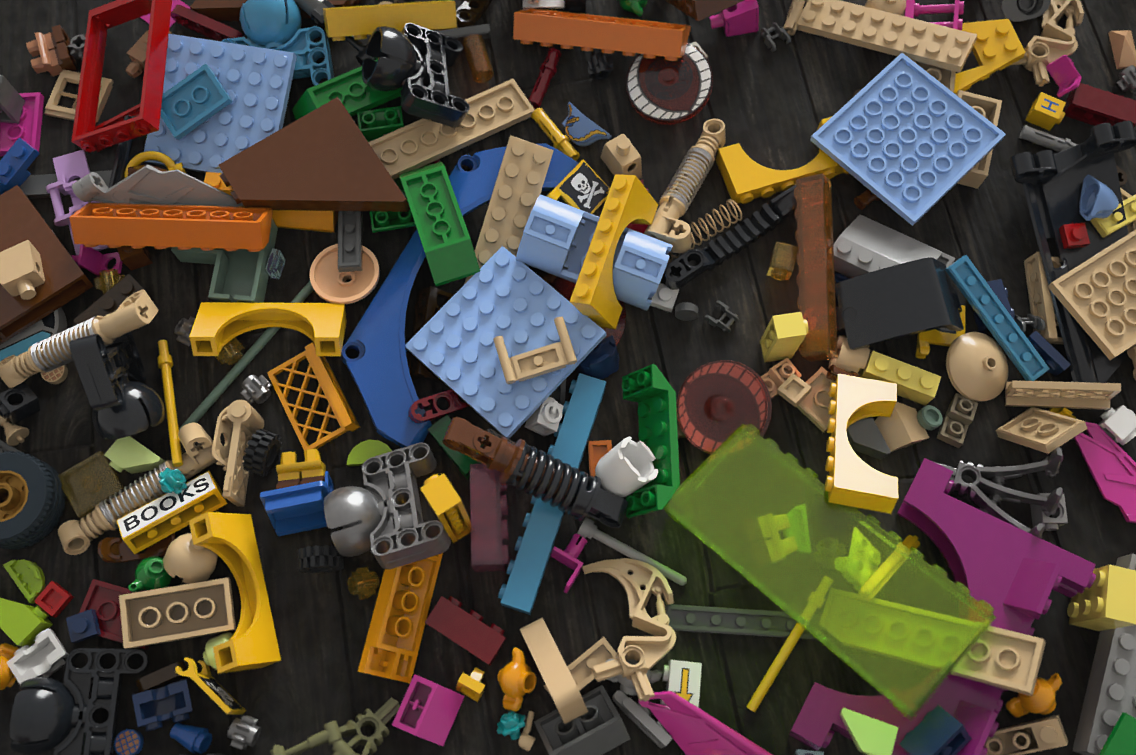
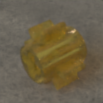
(107, 279)
(230, 352)
(363, 583)

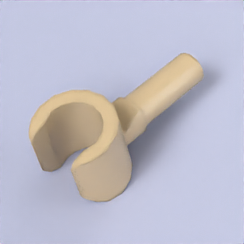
(525, 740)

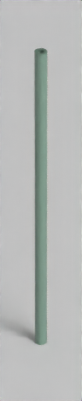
(242, 363)

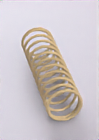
(714, 228)

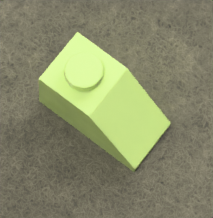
(132, 456)
(869, 734)

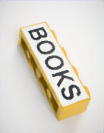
(170, 513)

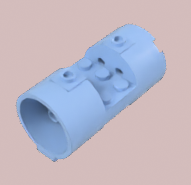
(559, 239)

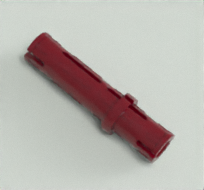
(547, 71)

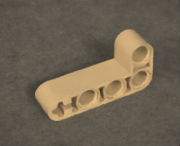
(554, 671)

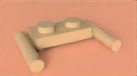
(538, 360)

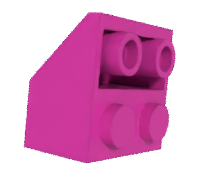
(428, 710)

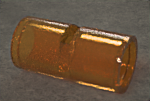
(478, 58)

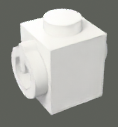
(546, 417)
(1119, 424)

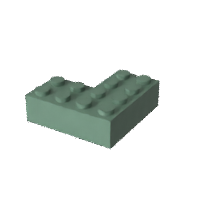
(236, 274)

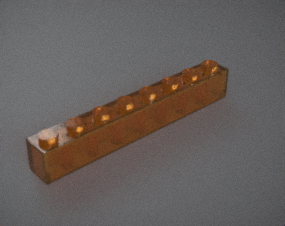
(816, 266)

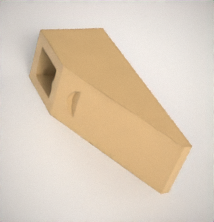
(1028, 737)

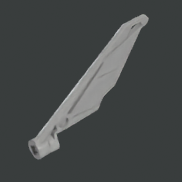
(152, 187)

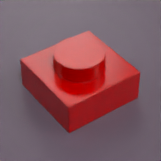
(1074, 235)
(53, 599)

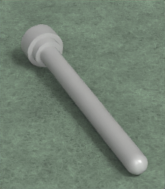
(590, 531)

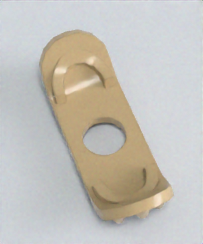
(225, 427)

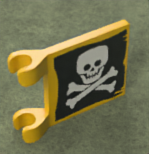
(581, 189)
(211, 687)

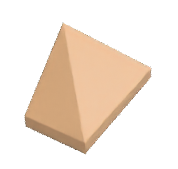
(1123, 48)

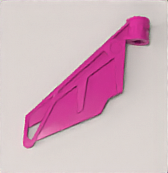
(1111, 469)
(698, 731)

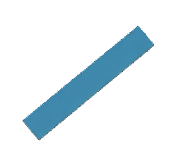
(997, 319)

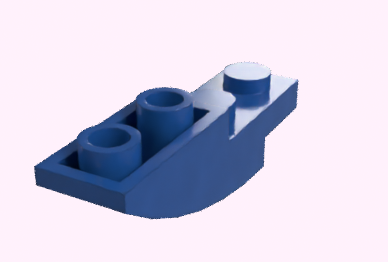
(15, 164)

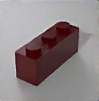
(1099, 106)
(466, 629)

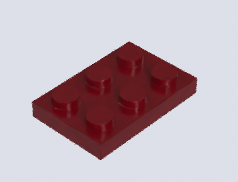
(105, 600)

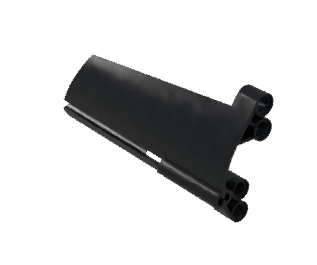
(1053, 199)

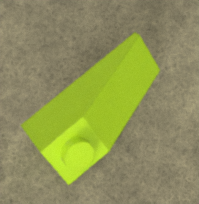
(22, 621)

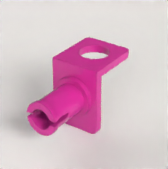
(1064, 74)
(95, 261)
(569, 557)

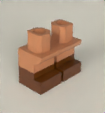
(53, 52)

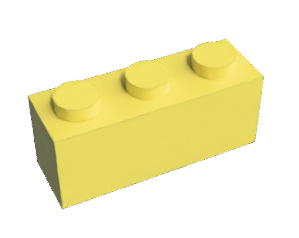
(783, 336)
(910, 381)

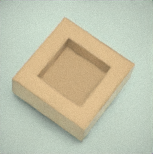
(794, 390)

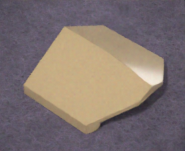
(901, 428)

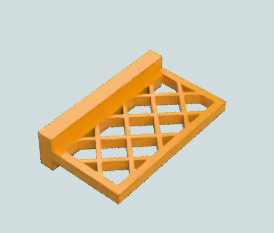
(331, 390)

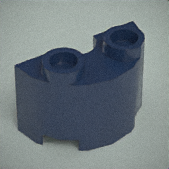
(601, 361)
(162, 705)

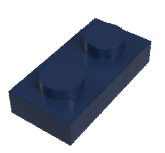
(1049, 354)

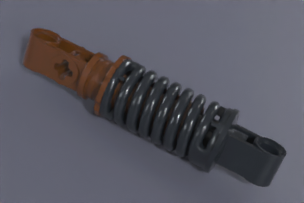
(537, 473)

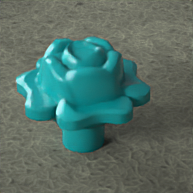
(172, 481)
(511, 724)

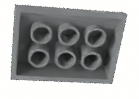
(872, 246)

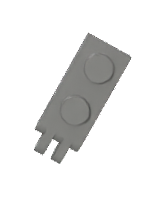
(641, 718)

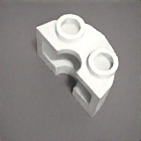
(40, 659)

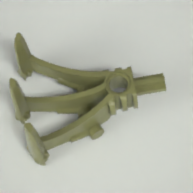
(334, 734)

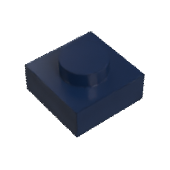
(83, 626)

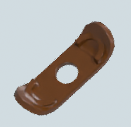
(116, 551)

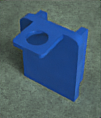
(297, 506)

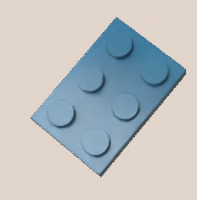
(193, 101)

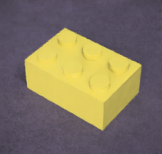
(1108, 602)

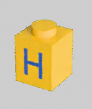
(1046, 111)

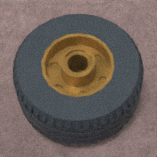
(29, 500)

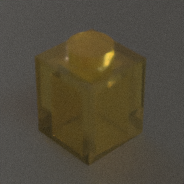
(782, 261)

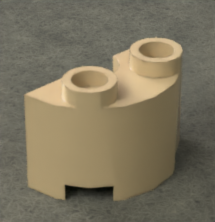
(850, 359)

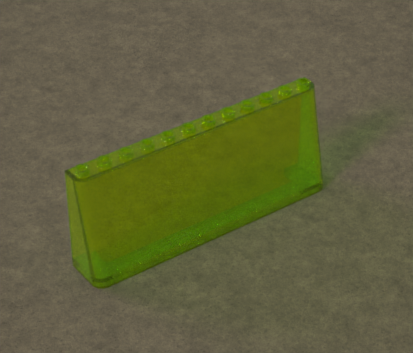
(831, 568)

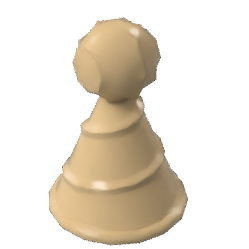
(14, 433)

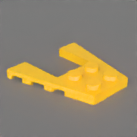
(994, 50)

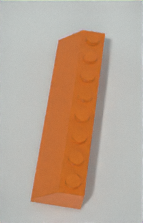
(601, 32)
(172, 226)

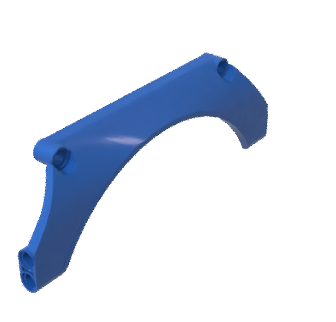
(380, 334)

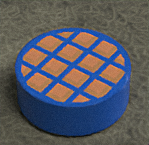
(128, 742)

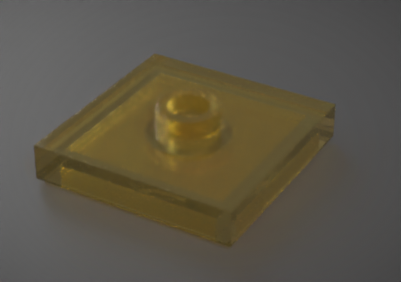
(90, 483)

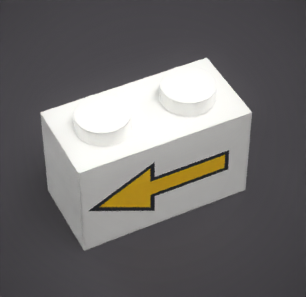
(683, 680)

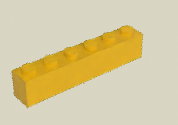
(363, 20)
(447, 506)

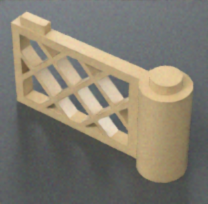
(246, 422)

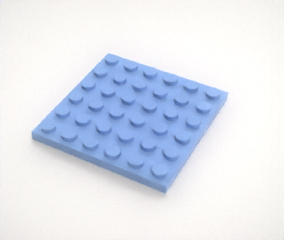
(254, 80)
(907, 138)
(509, 303)

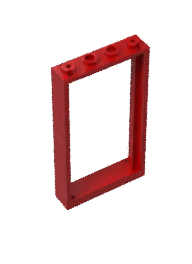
(98, 23)

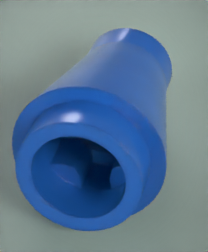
(191, 737)

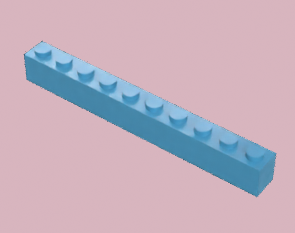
(544, 521)

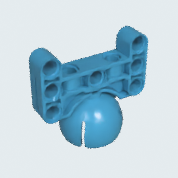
(272, 28)

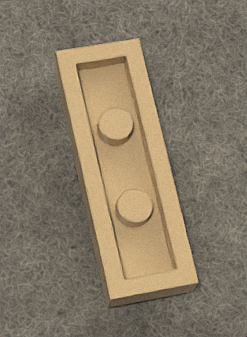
(582, 669)

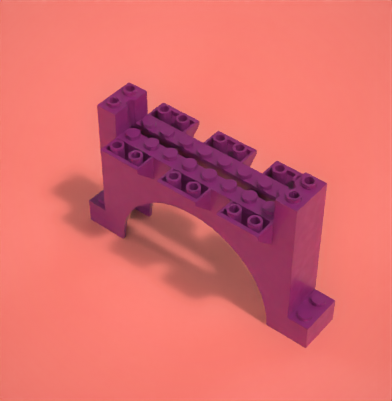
(997, 565)

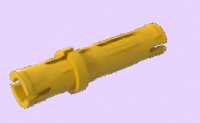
(559, 140)

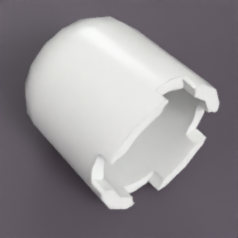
(626, 468)

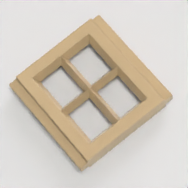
(65, 76)

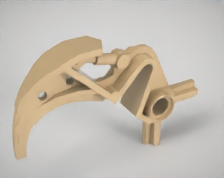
(1053, 40)
(643, 649)

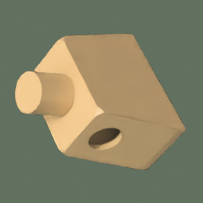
(622, 156)
(21, 270)

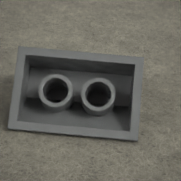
(587, 735)

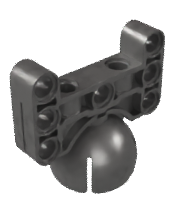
(388, 512)

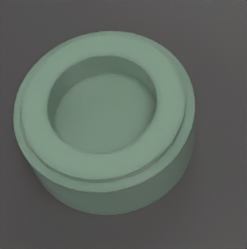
(929, 417)

